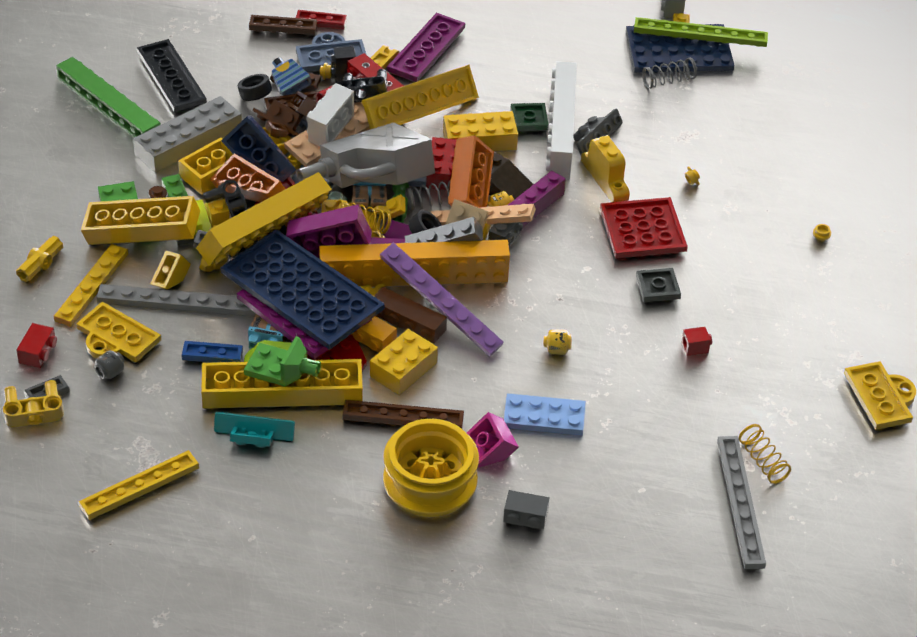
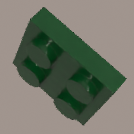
(530, 116)

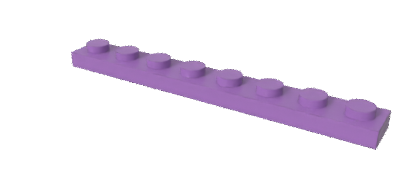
(441, 299)

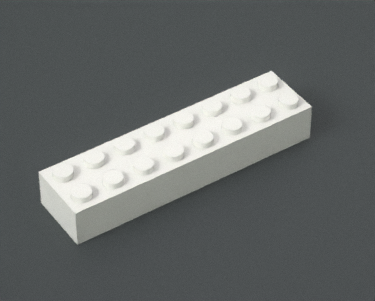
(561, 119)

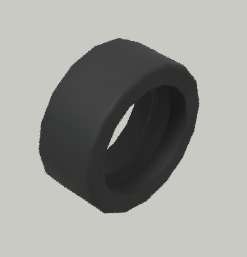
(254, 87)
(423, 221)

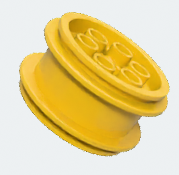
(430, 451)

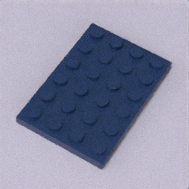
(653, 50)

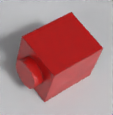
(696, 341)

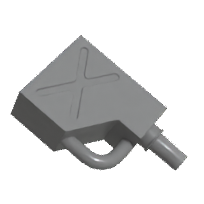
(374, 156)

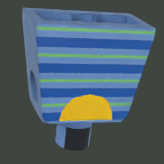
(289, 76)

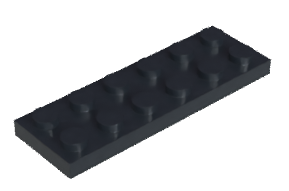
(171, 75)

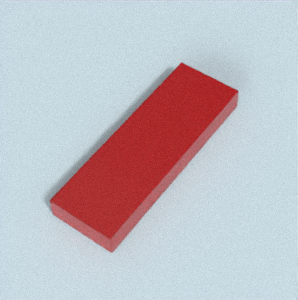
(325, 20)

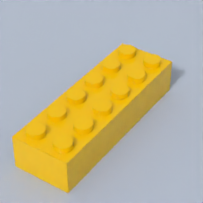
(140, 220)

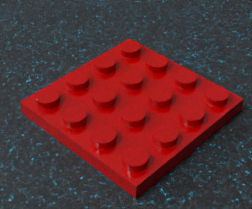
(643, 227)

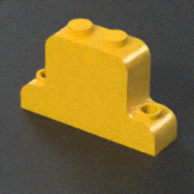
(607, 168)

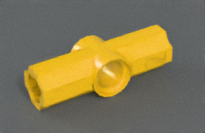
(39, 259)

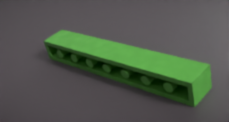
(105, 97)

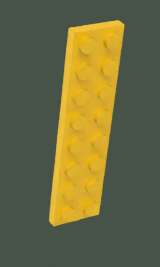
(421, 98)

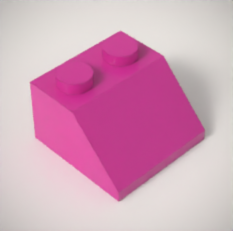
(492, 439)

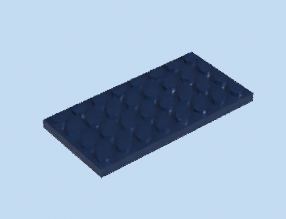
(302, 289)

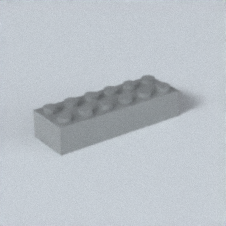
(186, 134)

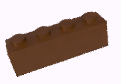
(411, 315)

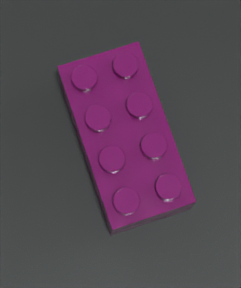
(332, 227)

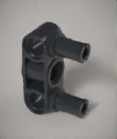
(370, 86)
(234, 201)

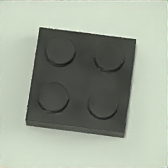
(658, 284)

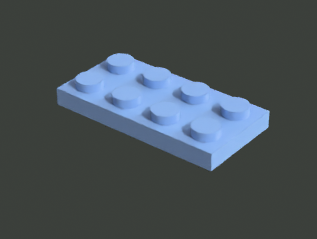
(544, 414)

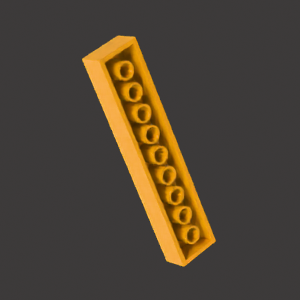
(445, 261)

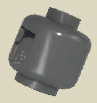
(109, 365)

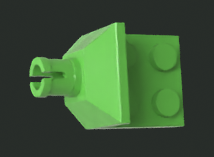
(281, 365)

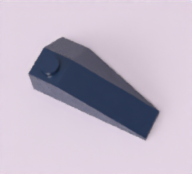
(256, 146)

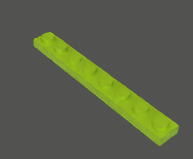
(701, 32)

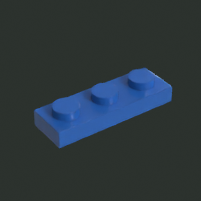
(211, 352)

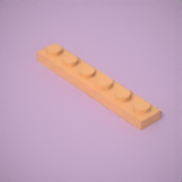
(498, 214)

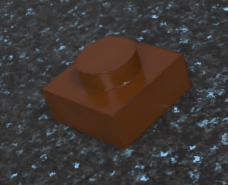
(276, 129)

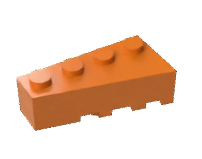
(252, 181)

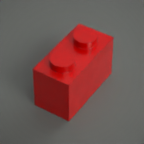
(36, 345)

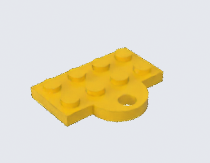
(116, 332)
(882, 394)

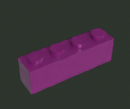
(542, 193)

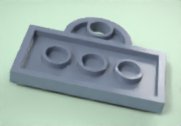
(319, 52)

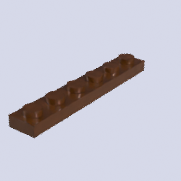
(397, 414)

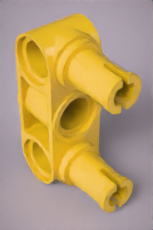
(34, 409)

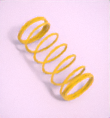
(379, 220)
(773, 468)

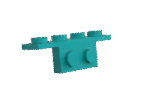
(253, 429)

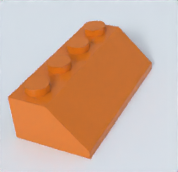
(471, 172)

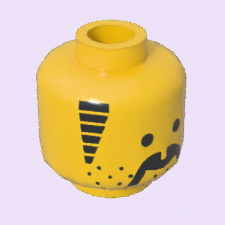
(558, 341)

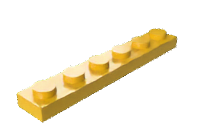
(90, 285)
(138, 485)

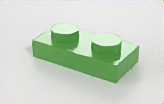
(174, 186)

